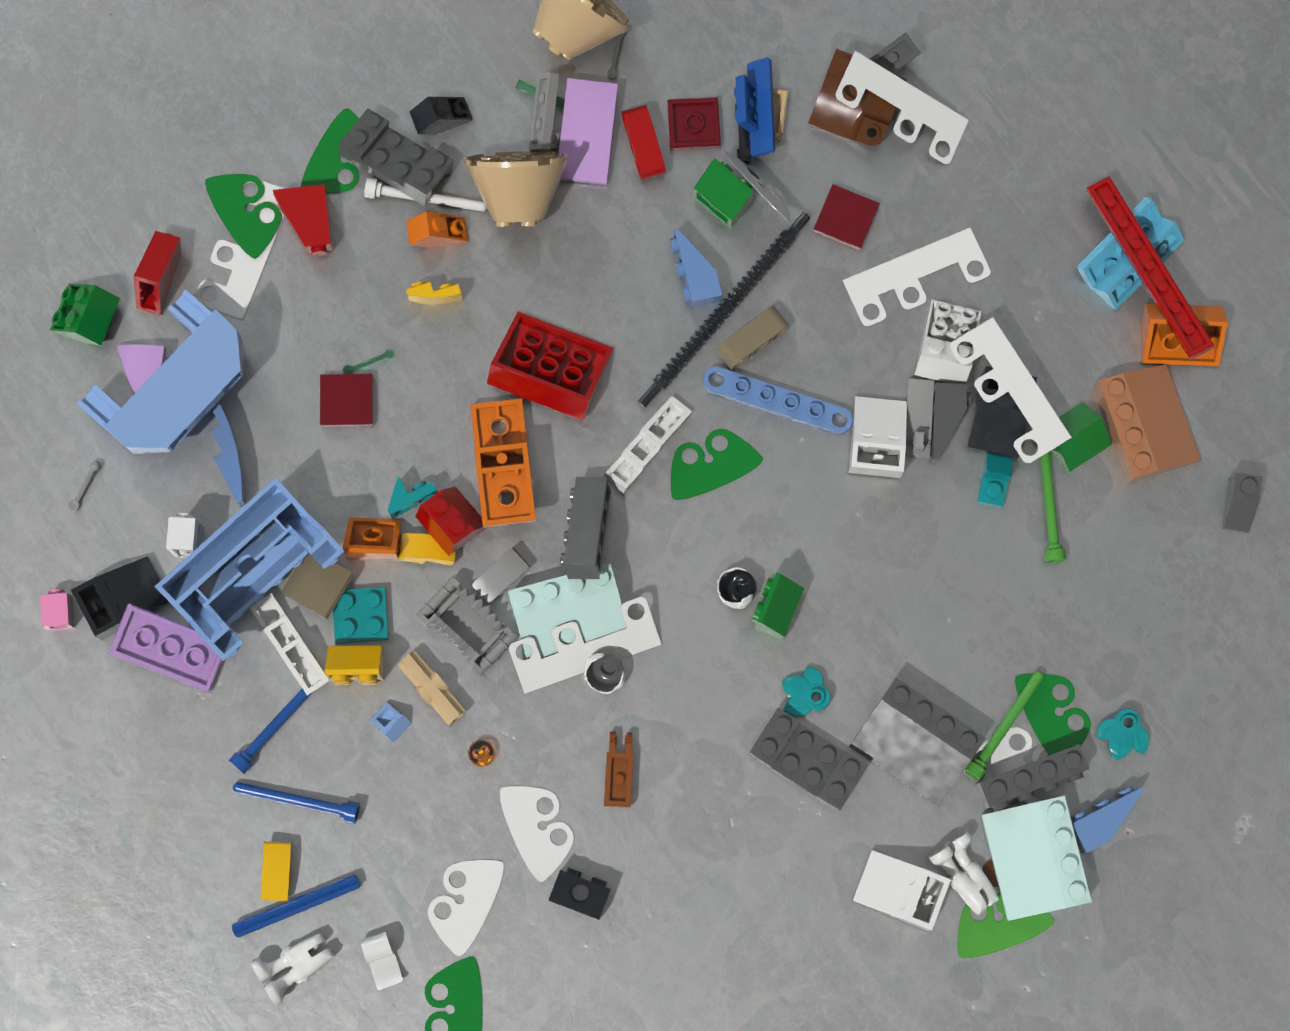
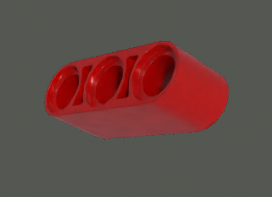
(643, 142)

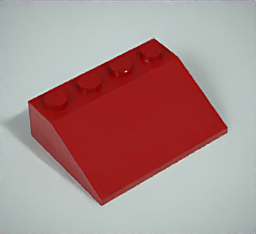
(549, 365)

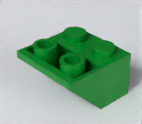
(723, 193)
(84, 313)
(779, 606)

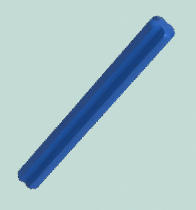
(296, 906)

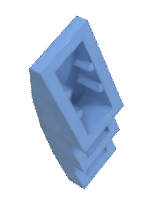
(230, 460)

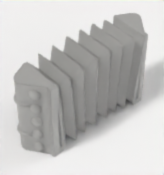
(468, 624)

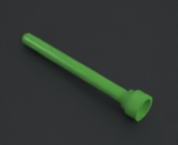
(1055, 551)
(977, 766)

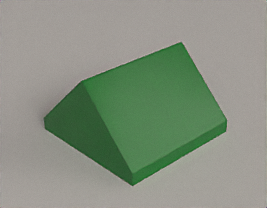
(1087, 435)

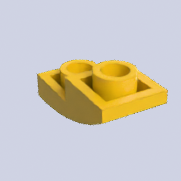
(423, 293)
(422, 548)
(275, 871)

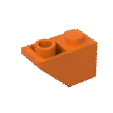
(436, 230)

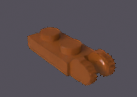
(618, 774)

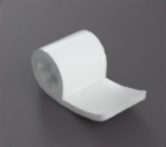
(382, 960)

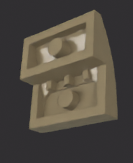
(317, 587)

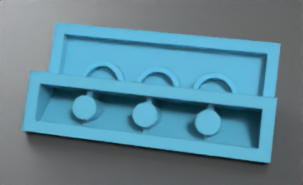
(1109, 270)

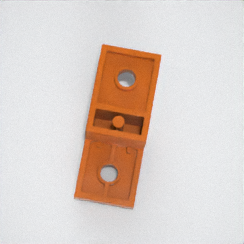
(502, 463)

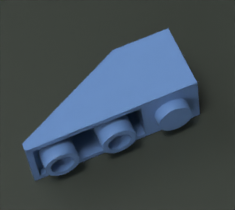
(699, 275)
(1101, 825)

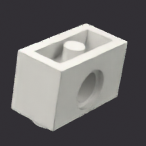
(184, 535)

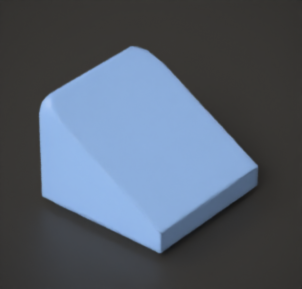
(390, 721)

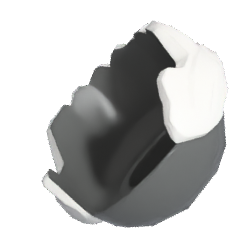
(604, 673)

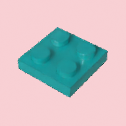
(361, 616)

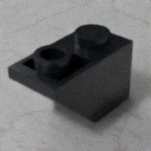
(440, 114)

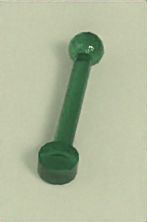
(348, 369)

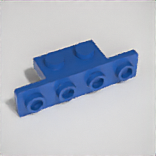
(756, 106)

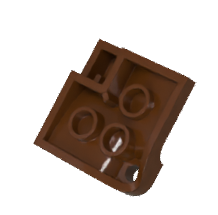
(848, 122)

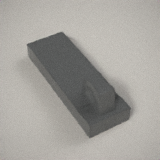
(897, 54)

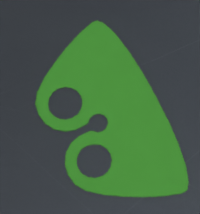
(991, 936)

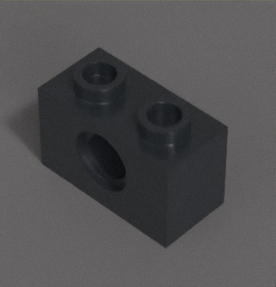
(563, 893)

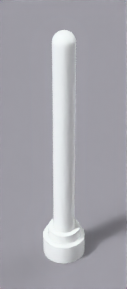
(375, 189)

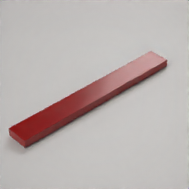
(1150, 268)

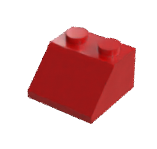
(450, 519)

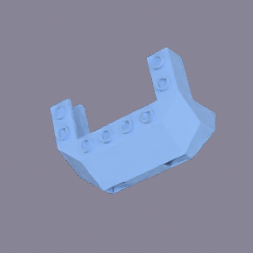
(179, 389)
(243, 563)

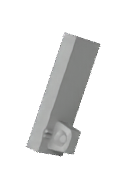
(542, 133)
(919, 417)

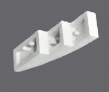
(647, 444)
(289, 644)

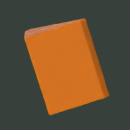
(372, 538)

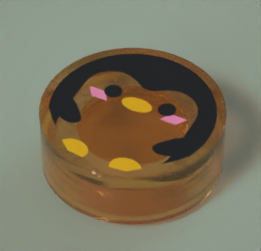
(481, 753)

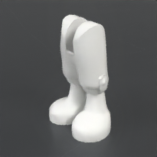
(971, 881)
(296, 957)

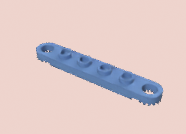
(777, 400)

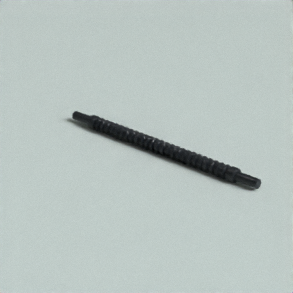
(786, 237)

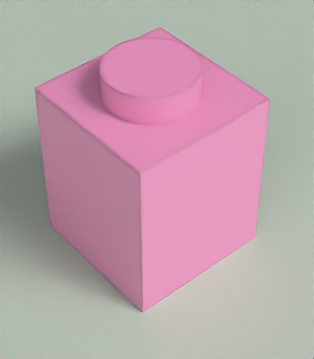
(57, 610)

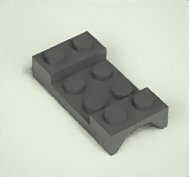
(394, 157)
(808, 760)

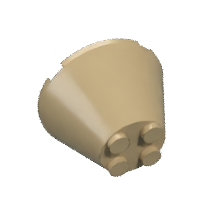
(578, 25)
(517, 184)

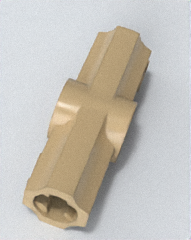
(432, 688)

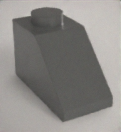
(1241, 502)

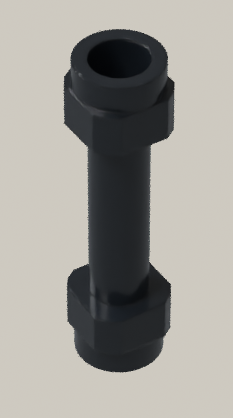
(743, 152)

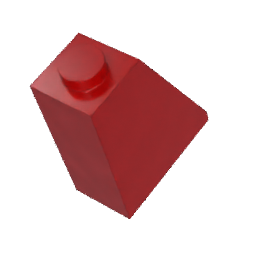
(308, 216)
(156, 272)

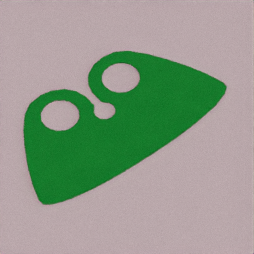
(326, 161)
(230, 204)
(702, 477)
(1040, 708)
(464, 995)

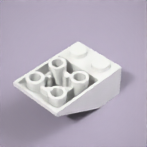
(944, 325)
(878, 437)
(901, 890)

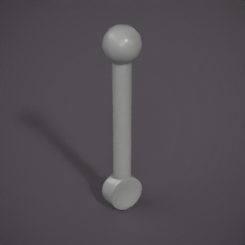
(74, 504)

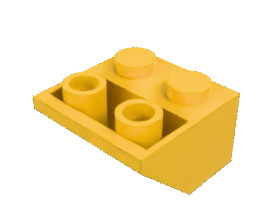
(355, 664)

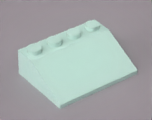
(560, 600)
(1036, 858)

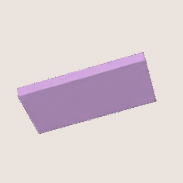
(587, 130)
(165, 648)

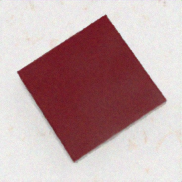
(694, 124)
(846, 217)
(346, 400)

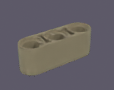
(752, 338)

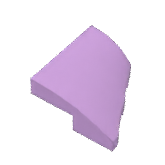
(140, 362)

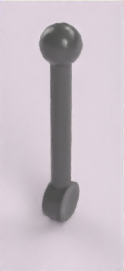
(612, 73)

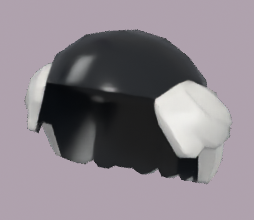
(736, 587)

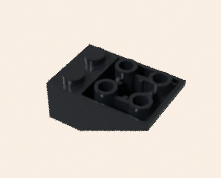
(996, 423)
(107, 595)

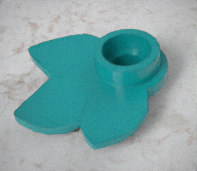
(802, 691)
(1123, 737)

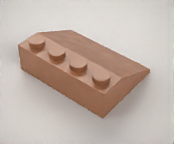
(1146, 422)

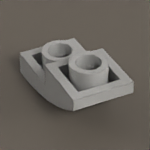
(500, 575)

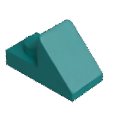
(994, 480)
(403, 501)

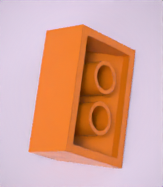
(1162, 346)

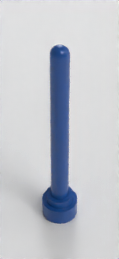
(244, 758)
(346, 811)

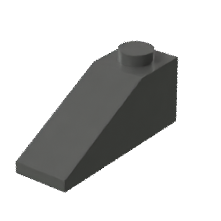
(949, 406)

